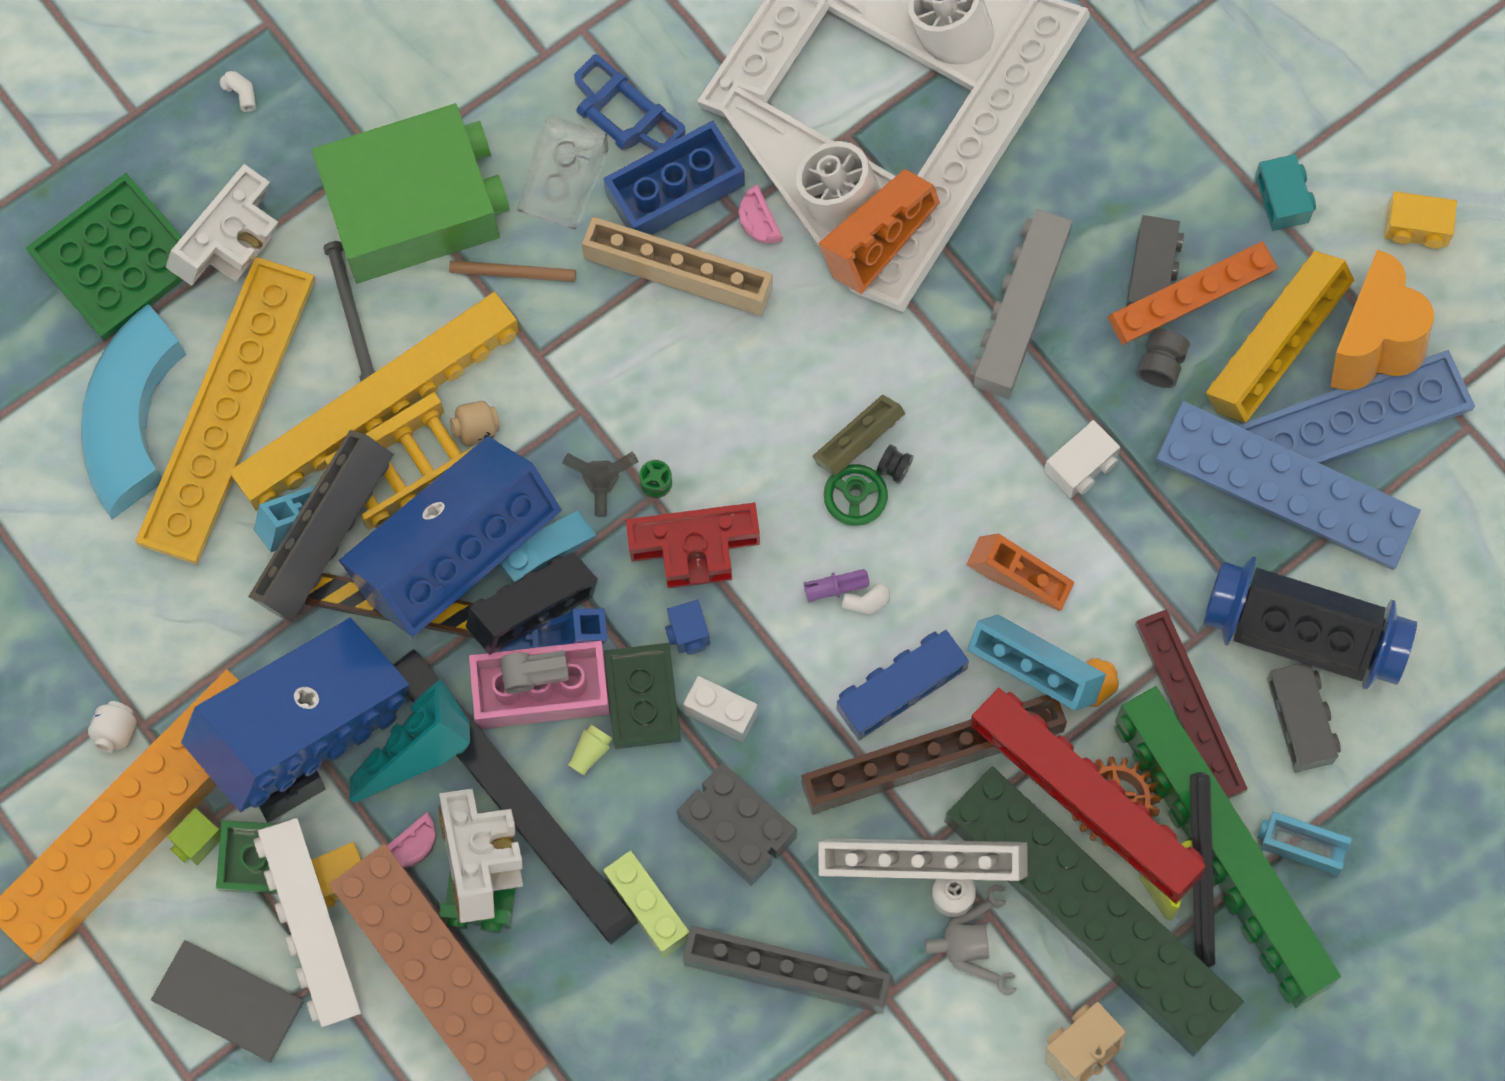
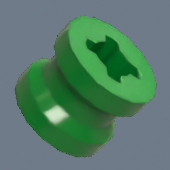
(657, 472)

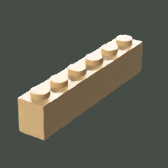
(677, 266)

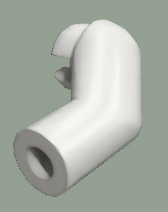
(234, 81)
(869, 603)

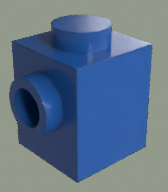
(687, 628)

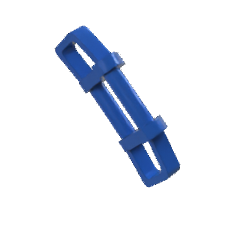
(594, 103)

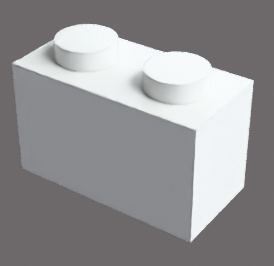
(1082, 460)
(720, 709)

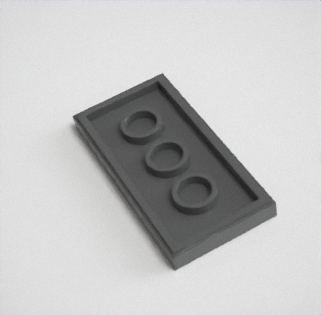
(227, 1001)

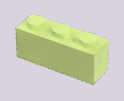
(646, 904)

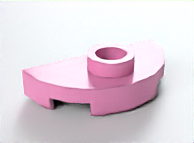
(757, 218)
(414, 843)

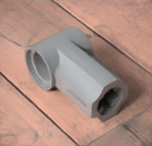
(525, 671)

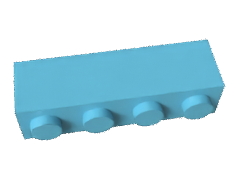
(1036, 662)

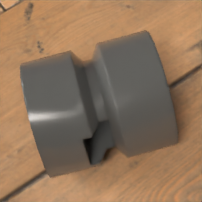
(1163, 358)

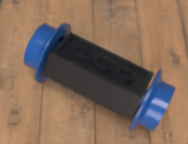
(1310, 624)

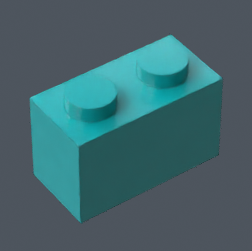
(1285, 192)

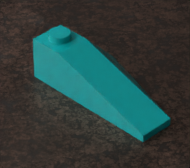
(423, 742)

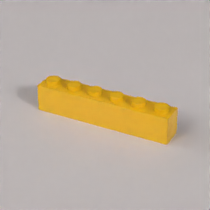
(1280, 336)

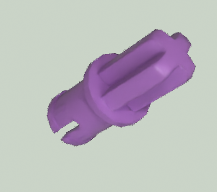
(836, 585)

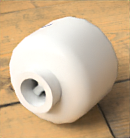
(112, 727)
(954, 904)

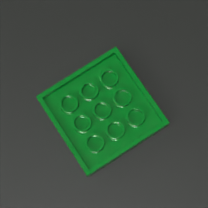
(110, 256)

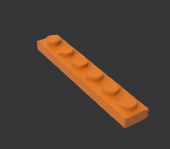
(1192, 293)

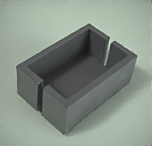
(737, 824)

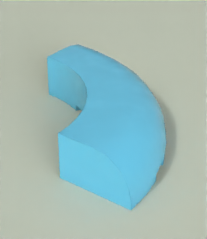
(118, 410)

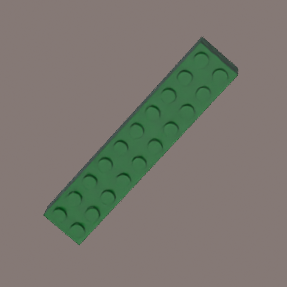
(1239, 865)

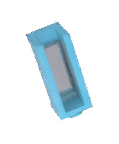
(1304, 843)

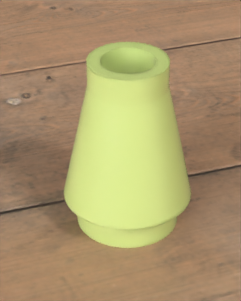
(590, 748)

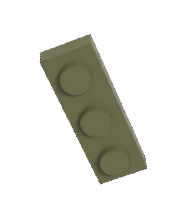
(858, 435)

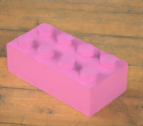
(578, 697)

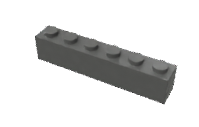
(321, 525)
(786, 969)

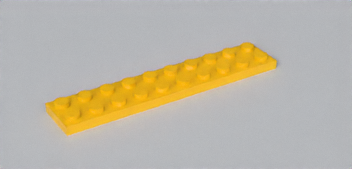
(225, 411)

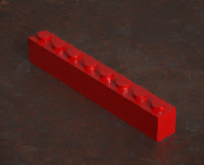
(1088, 795)

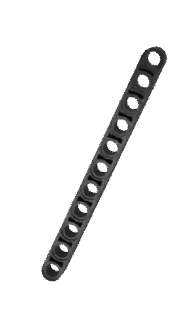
(530, 817)

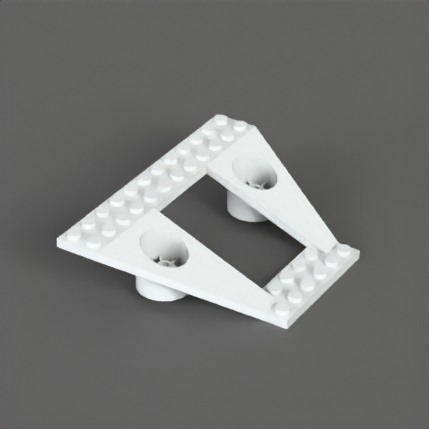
(994, 50)

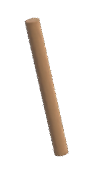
(514, 271)

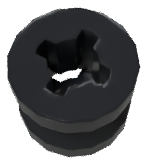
(894, 464)

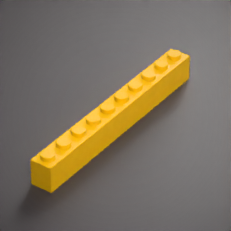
(376, 399)

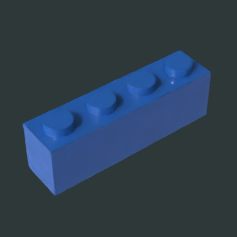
(901, 684)

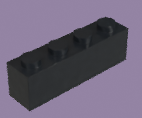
(530, 602)

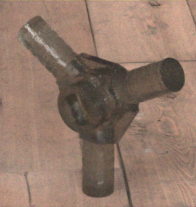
(600, 476)

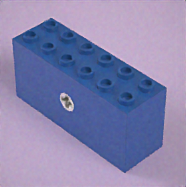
(450, 535)
(295, 714)

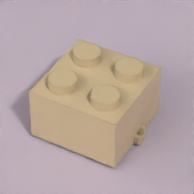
(1089, 1041)

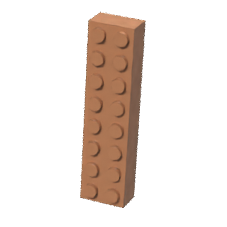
(436, 970)

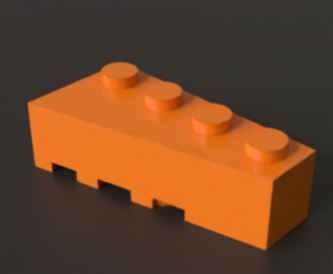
(878, 230)

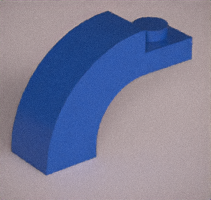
(571, 628)

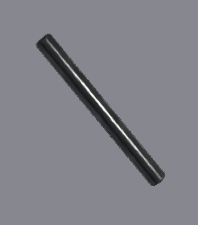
(1203, 890)

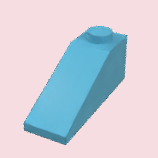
(278, 515)
(550, 542)

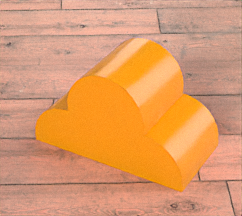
(1386, 328)

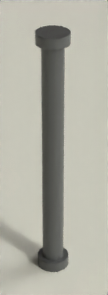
(333, 250)

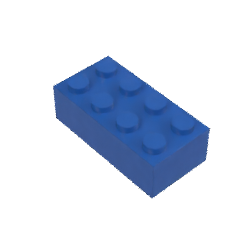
(675, 180)

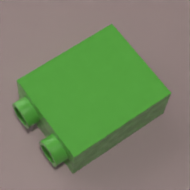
(410, 191)

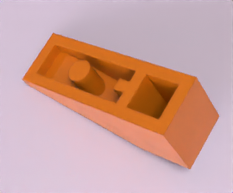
(1019, 571)

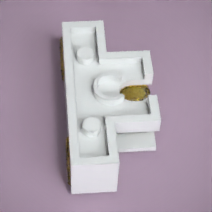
(227, 231)
(479, 853)

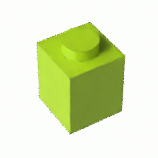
(194, 837)

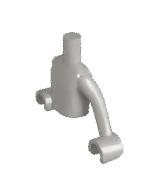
(970, 943)

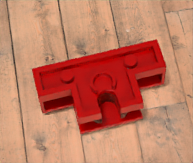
(694, 541)

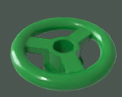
(856, 483)

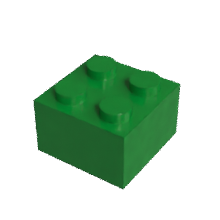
(238, 859)

